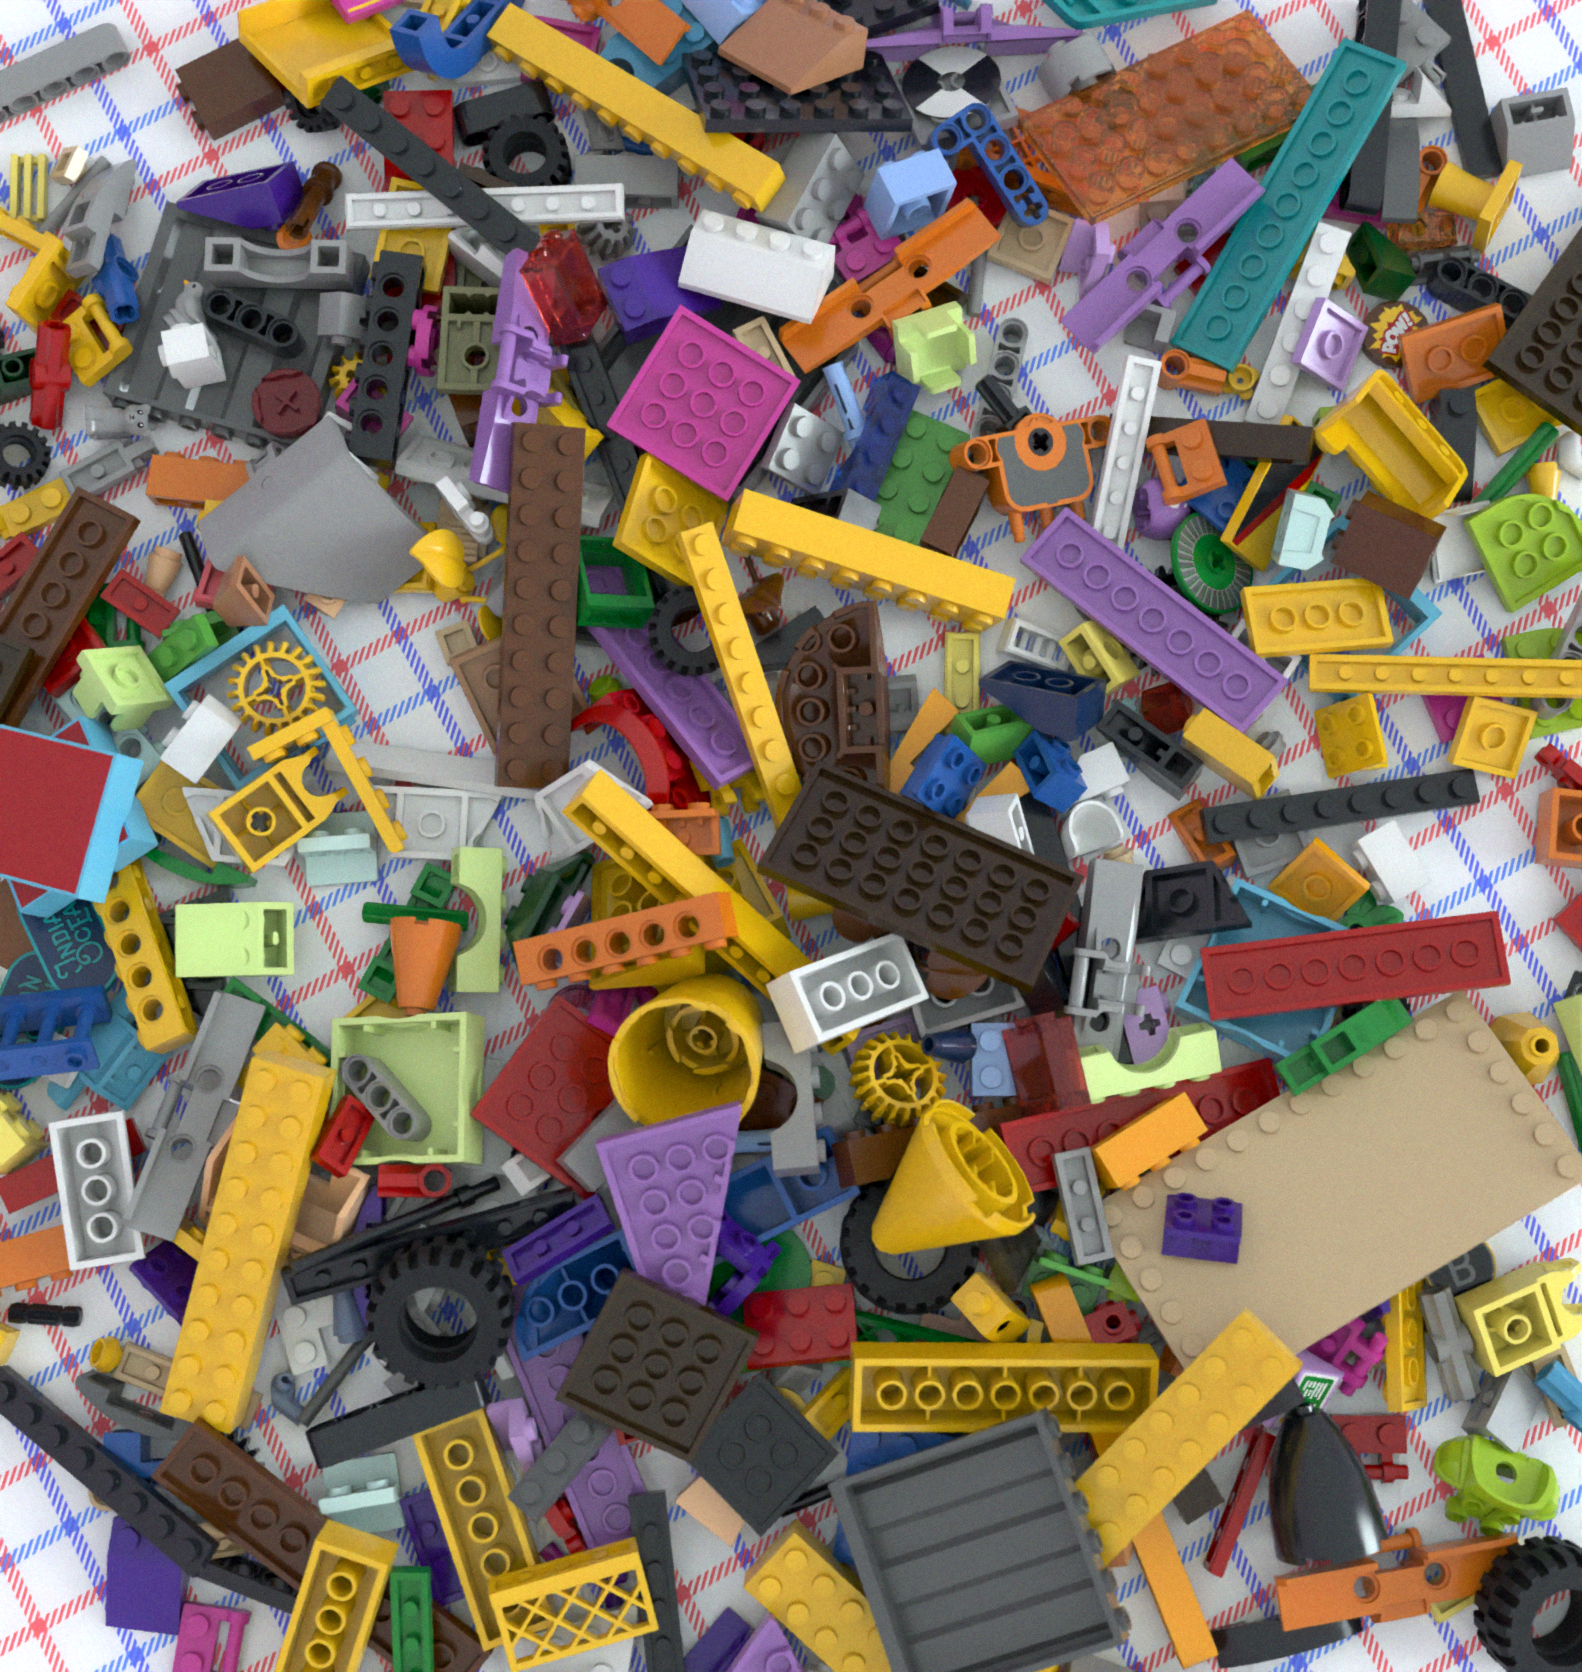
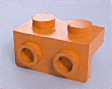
(695, 827)

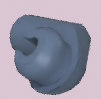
(284, 1396)

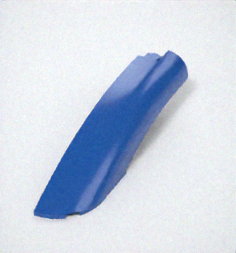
(572, 1292)

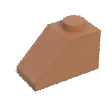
(243, 596)

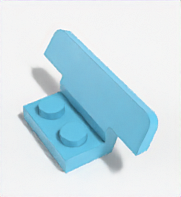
(123, 1062)

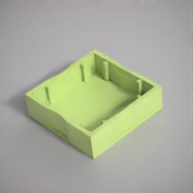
(441, 1067)

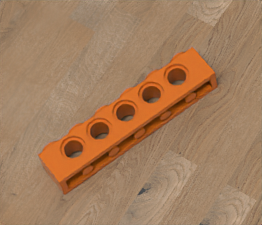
(537, 954)

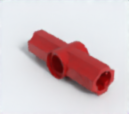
(50, 374)

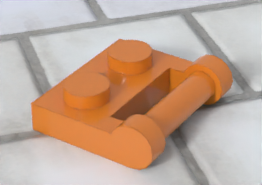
(1197, 458)

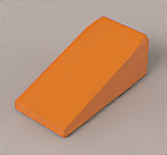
(1189, 829)

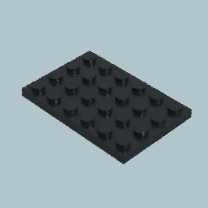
(739, 101)

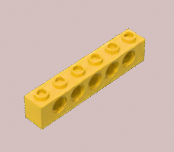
(177, 1021)

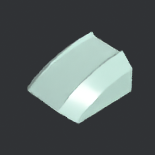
(1301, 530)

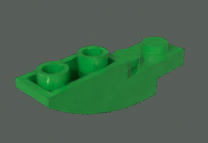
(1342, 1045)

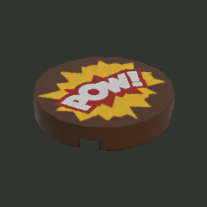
(1384, 325)

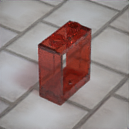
(563, 286)
(1045, 1064)

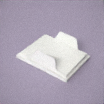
(1455, 552)

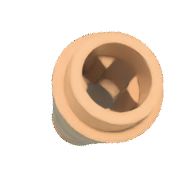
(162, 569)

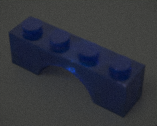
(886, 417)

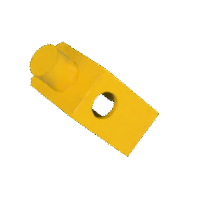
(989, 1308)

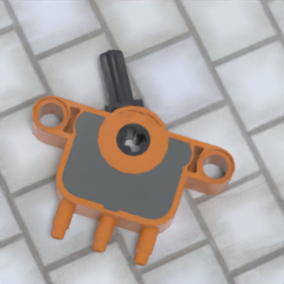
(1032, 459)

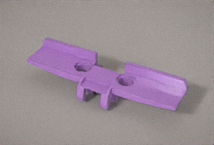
(999, 36)
(1155, 248)
(521, 373)

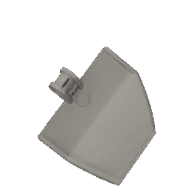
(315, 522)

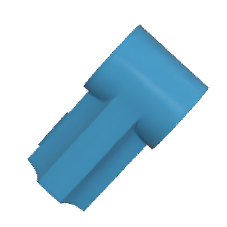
(1563, 1390)

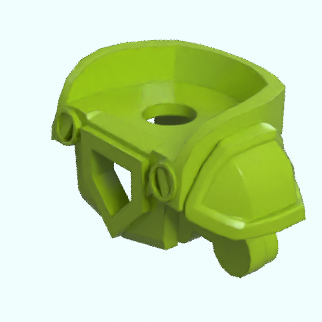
(1472, 1468)

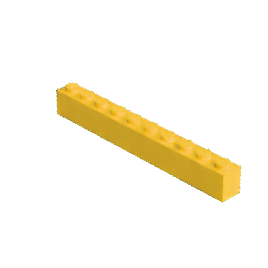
(636, 108)
(677, 874)

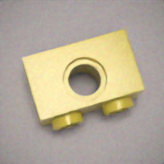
(1099, 655)

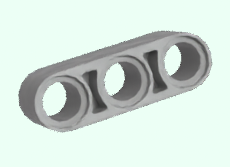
(371, 1093)

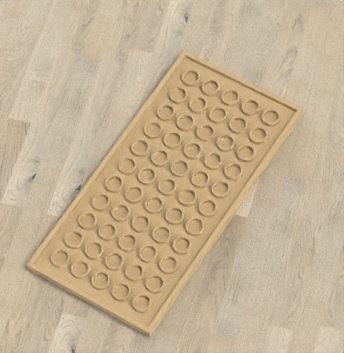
(1351, 1186)

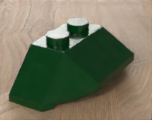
(545, 896)

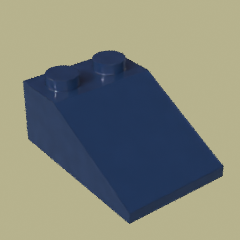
(1048, 698)

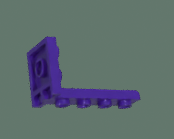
(748, 1257)

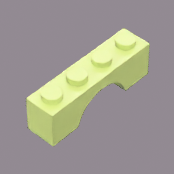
(480, 876)
(1187, 1054)

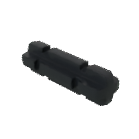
(45, 1314)

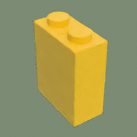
(1230, 754)

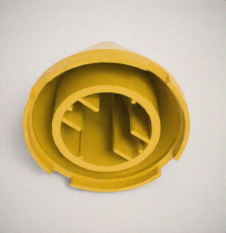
(952, 1186)

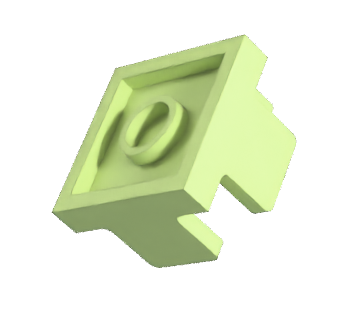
(933, 347)
(122, 683)

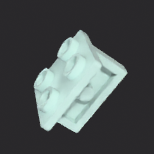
(341, 850)
(364, 1493)

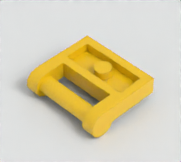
(86, 351)

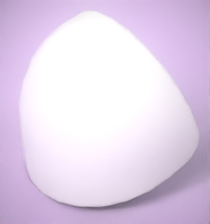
(1089, 828)

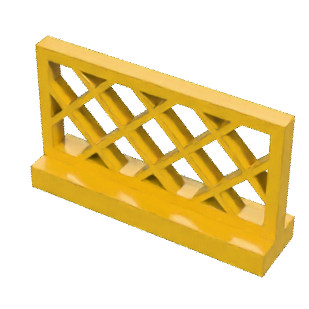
(563, 1574)

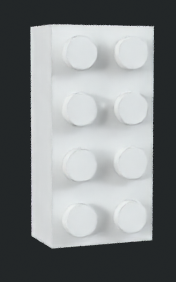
(846, 991)

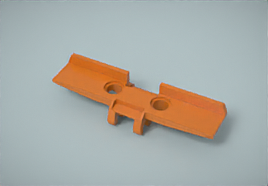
(645, 23)
(893, 290)
(1395, 1593)

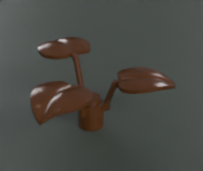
(756, 603)
(945, 976)

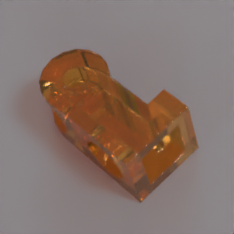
(1430, 232)

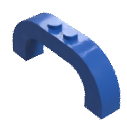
(457, 49)

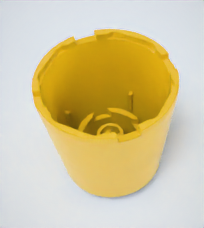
(672, 1067)

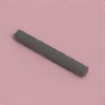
(332, 1382)

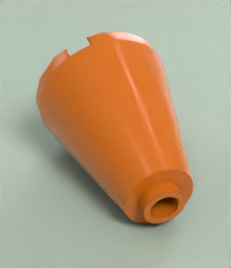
(421, 960)

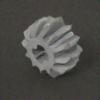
(607, 238)

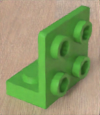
(1083, 1279)

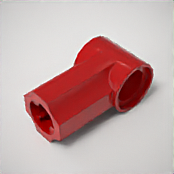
(408, 1182)

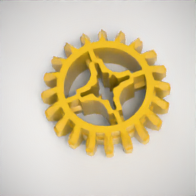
(261, 696)
(900, 1062)

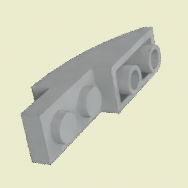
(91, 215)

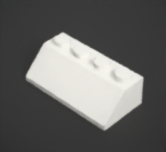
(757, 266)
(95, 1189)

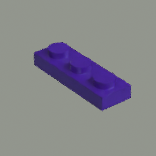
(558, 1239)
(432, 1546)

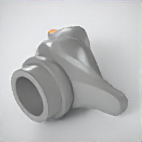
(188, 307)

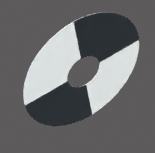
(922, 77)

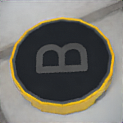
(1466, 1271)

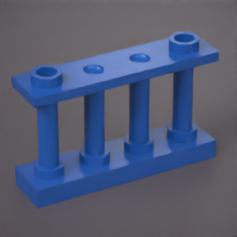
(45, 1013)

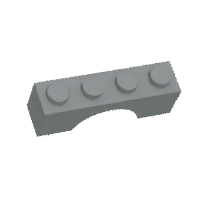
(314, 266)
(795, 1143)

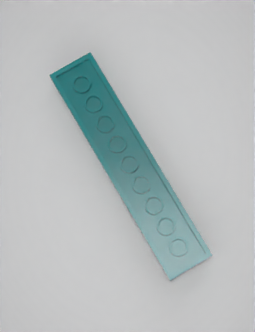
(1295, 198)

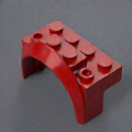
(662, 760)

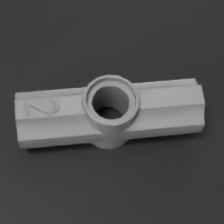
(1448, 1343)

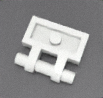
(460, 504)

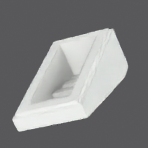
(1008, 637)

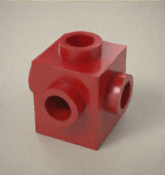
(1111, 1316)

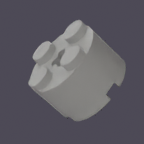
(1074, 65)

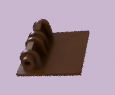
(772, 1104)

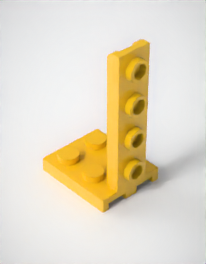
(46, 276)
(358, 770)

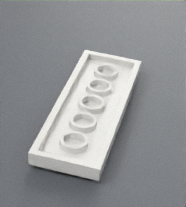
(433, 458)

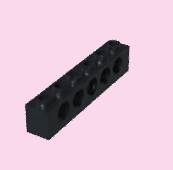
(391, 271)

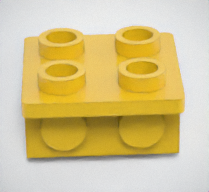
(1351, 736)

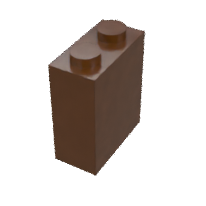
(228, 89)
(1386, 543)

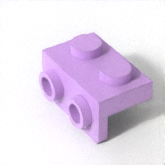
(1087, 254)
(516, 1430)

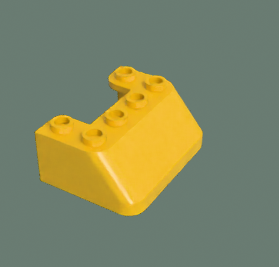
(1393, 446)

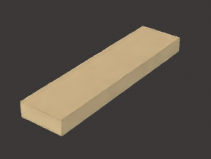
(151, 1371)

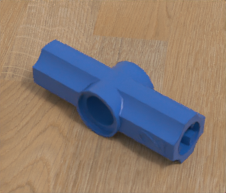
(116, 283)

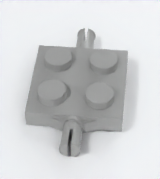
(1419, 43)

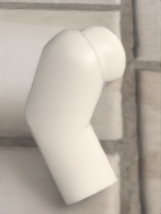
(1569, 453)

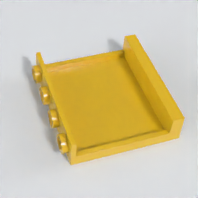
(312, 46)

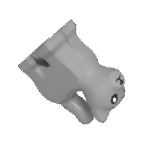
(118, 422)

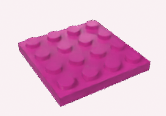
(703, 403)

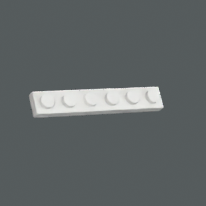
(1312, 281)
(1125, 447)

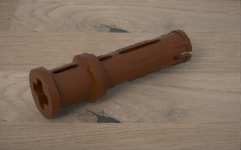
(317, 192)

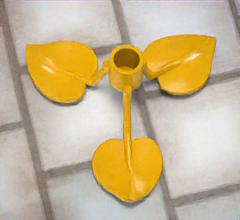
(443, 557)

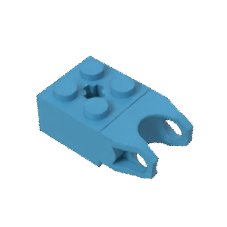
(669, 75)

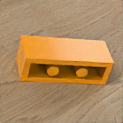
(1147, 1142)

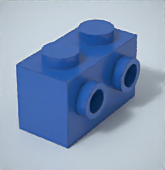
(1050, 770)

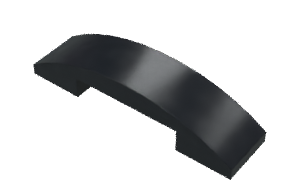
(1265, 1640)

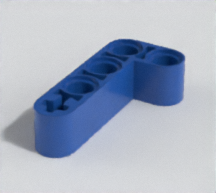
(994, 169)

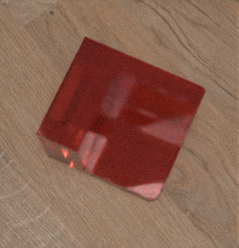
(1166, 707)

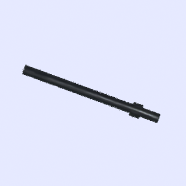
(461, 1198)

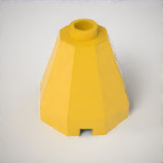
(1529, 1044)

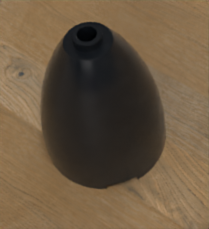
(1320, 1493)

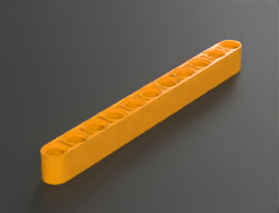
(1154, 1542)

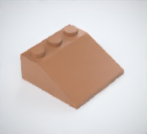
(797, 44)

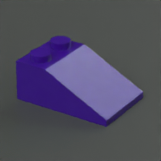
(248, 198)
(646, 293)
(142, 1583)

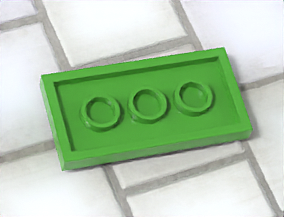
(916, 477)

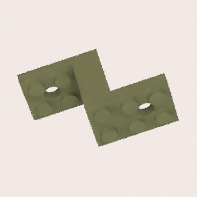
(467, 329)

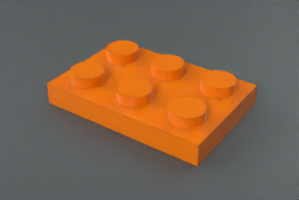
(1450, 351)

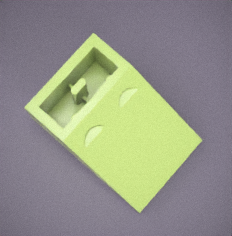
(234, 939)

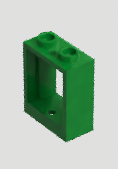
(609, 609)

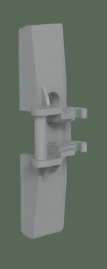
(1107, 912)
(169, 1183)

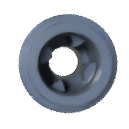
(347, 1319)

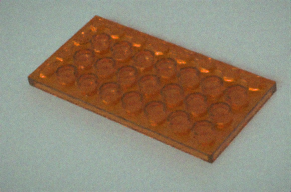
(1168, 117)

